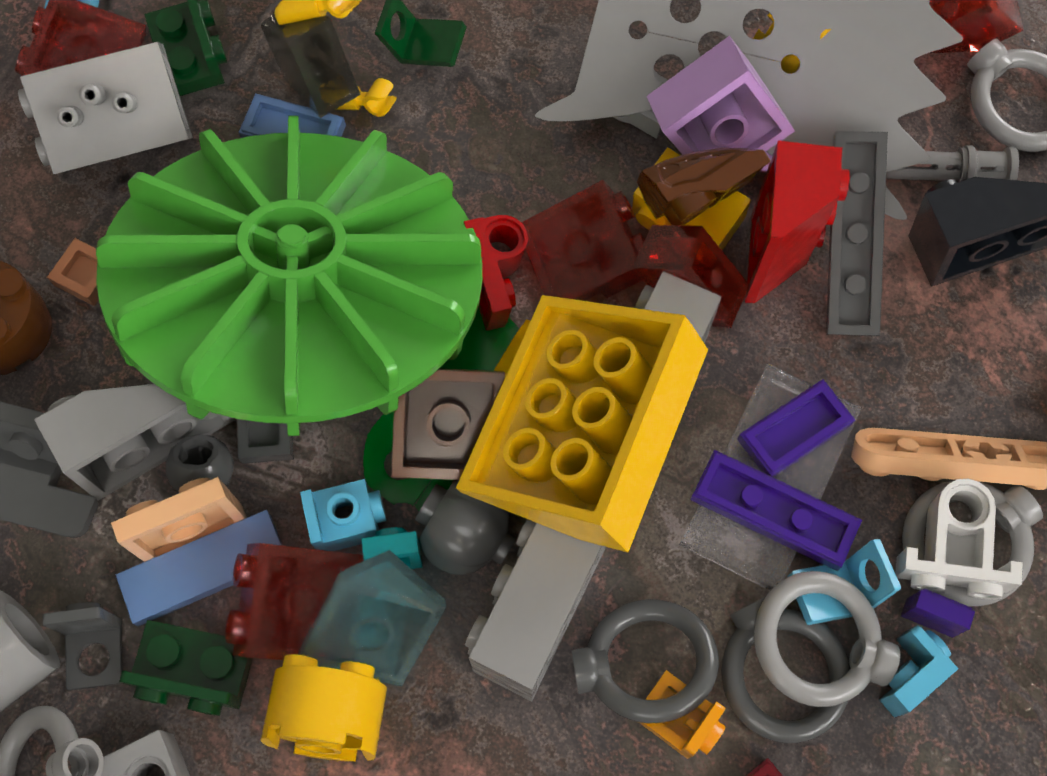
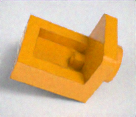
(691, 732)

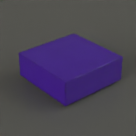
(938, 613)

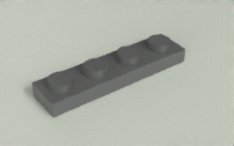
(858, 238)

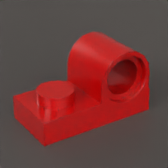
(498, 294)

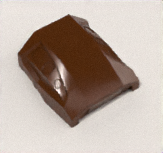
(697, 181)

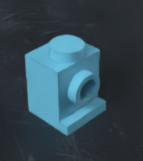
(333, 533)

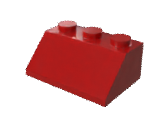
(793, 212)

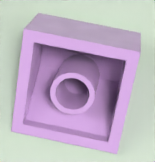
(719, 104)

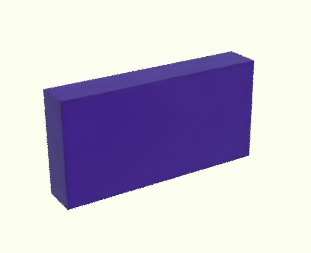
(796, 429)

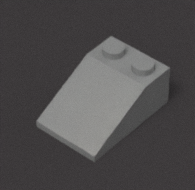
(118, 433)

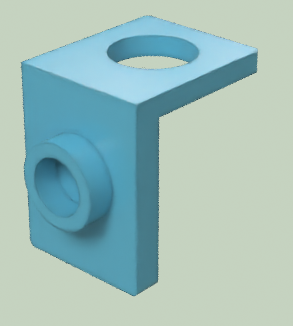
(824, 608)

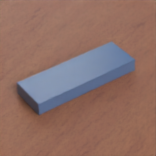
(192, 569)

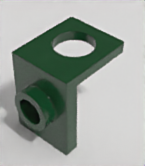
(420, 40)

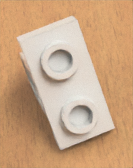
(960, 551)

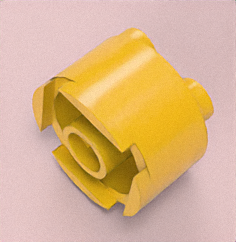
(325, 709)

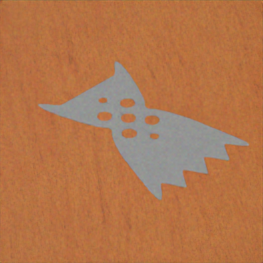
(847, 81)

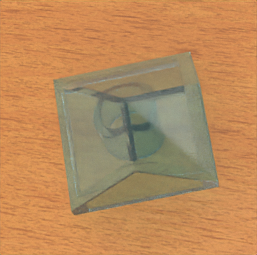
(375, 617)

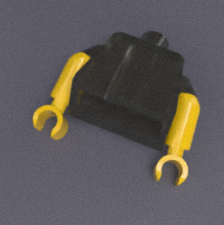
(315, 61)

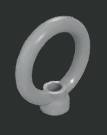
(988, 66)
(1015, 514)
(870, 658)
(82, 753)

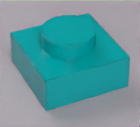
(397, 540)

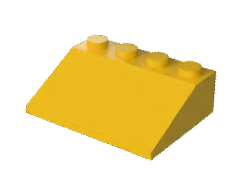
(586, 418)

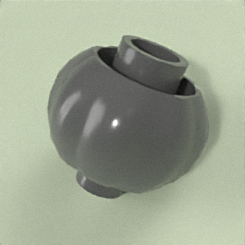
(462, 531)

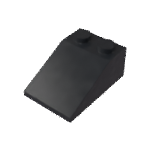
(978, 225)

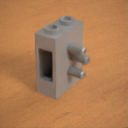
(104, 107)

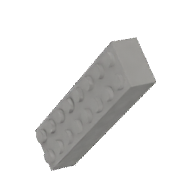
(554, 569)

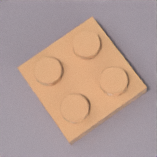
(165, 525)

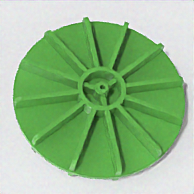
(289, 277)

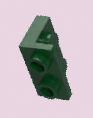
(188, 45)
(187, 666)

